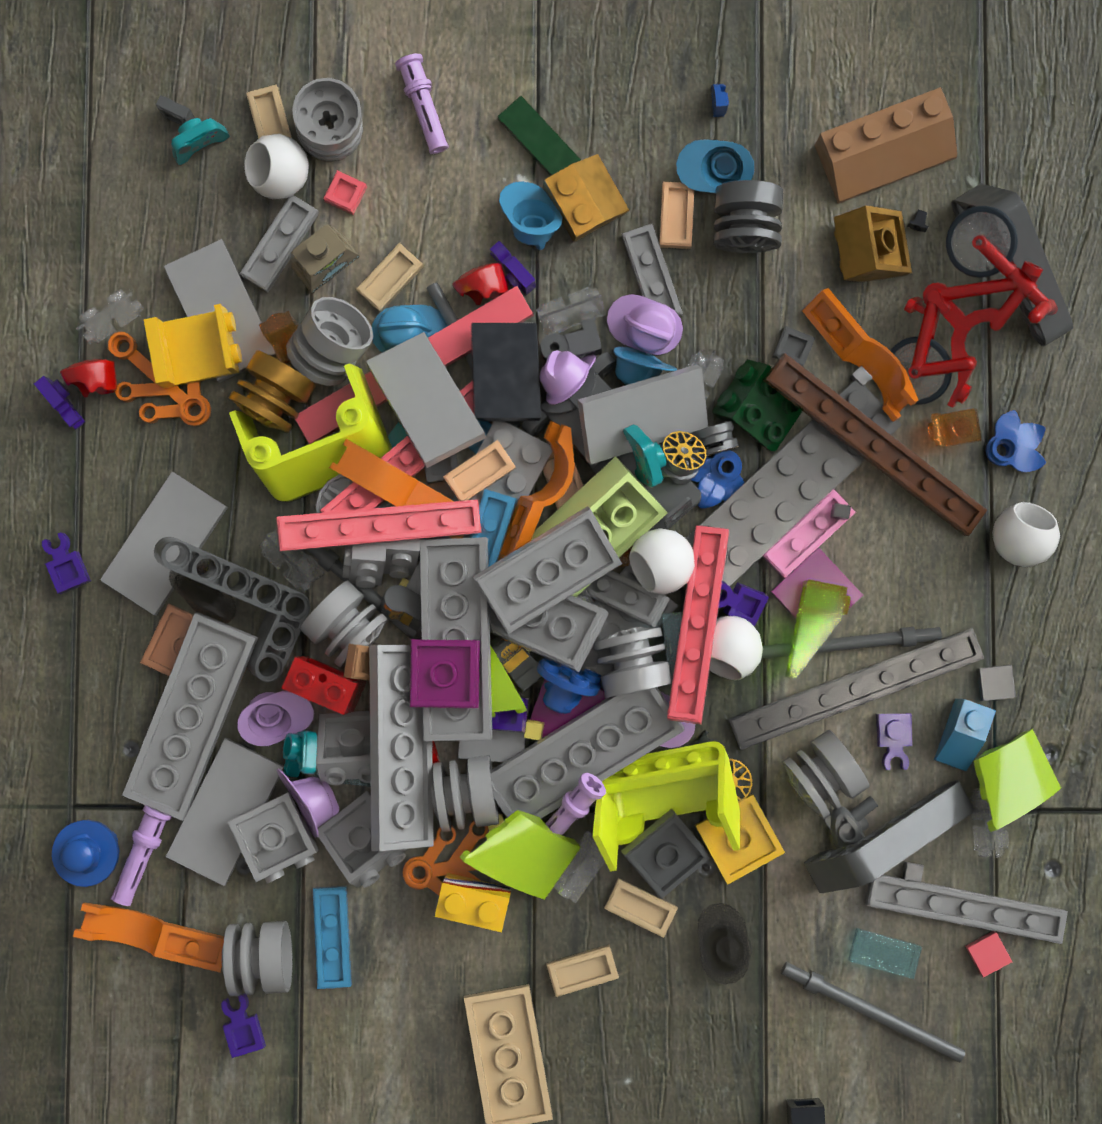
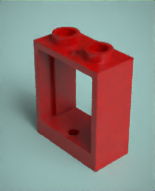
(320, 685)

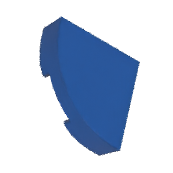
(719, 100)

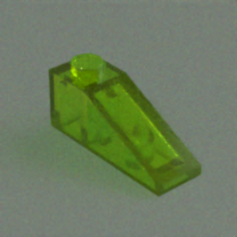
(817, 616)

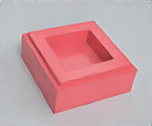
(345, 192)
(988, 954)

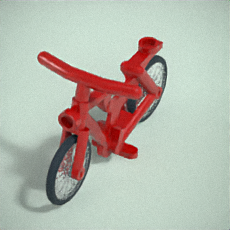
(980, 246)

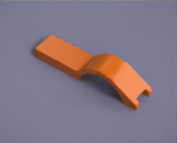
(858, 348)
(385, 479)
(530, 507)
(152, 935)

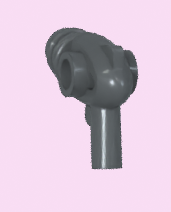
(849, 825)

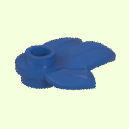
(1019, 443)
(715, 483)

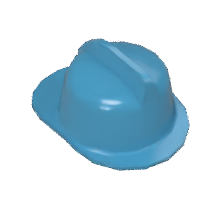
(710, 163)
(530, 213)
(404, 322)
(637, 365)

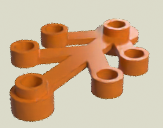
(184, 400)
(433, 870)

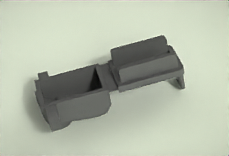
(674, 498)

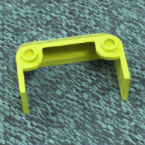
(307, 467)
(675, 779)

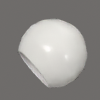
(276, 166)
(1026, 534)
(662, 561)
(735, 648)

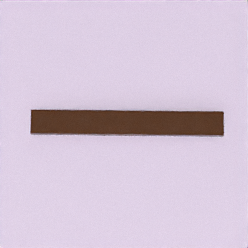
(875, 444)

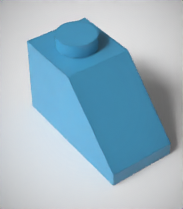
(964, 733)

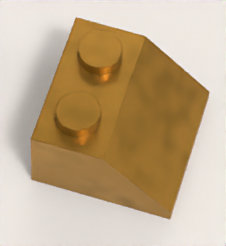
(585, 196)
(872, 244)

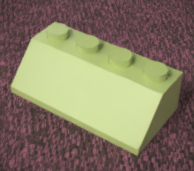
(618, 503)

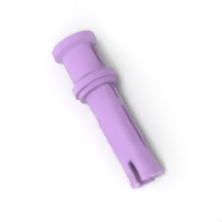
(419, 90)
(576, 803)
(145, 840)

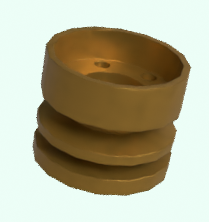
(272, 391)

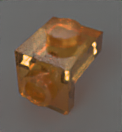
(278, 331)
(955, 428)

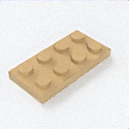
(508, 1056)

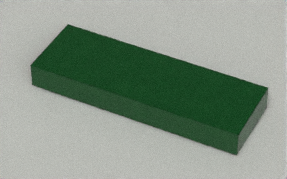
(537, 137)

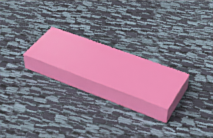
(805, 536)

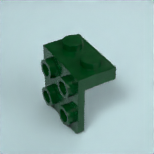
(757, 406)

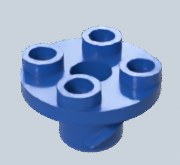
(566, 685)
(85, 853)

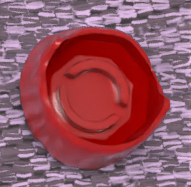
(482, 282)
(91, 376)

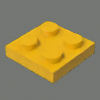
(757, 842)

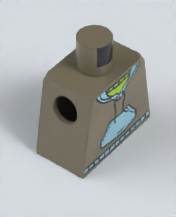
(322, 257)

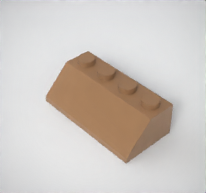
(888, 145)

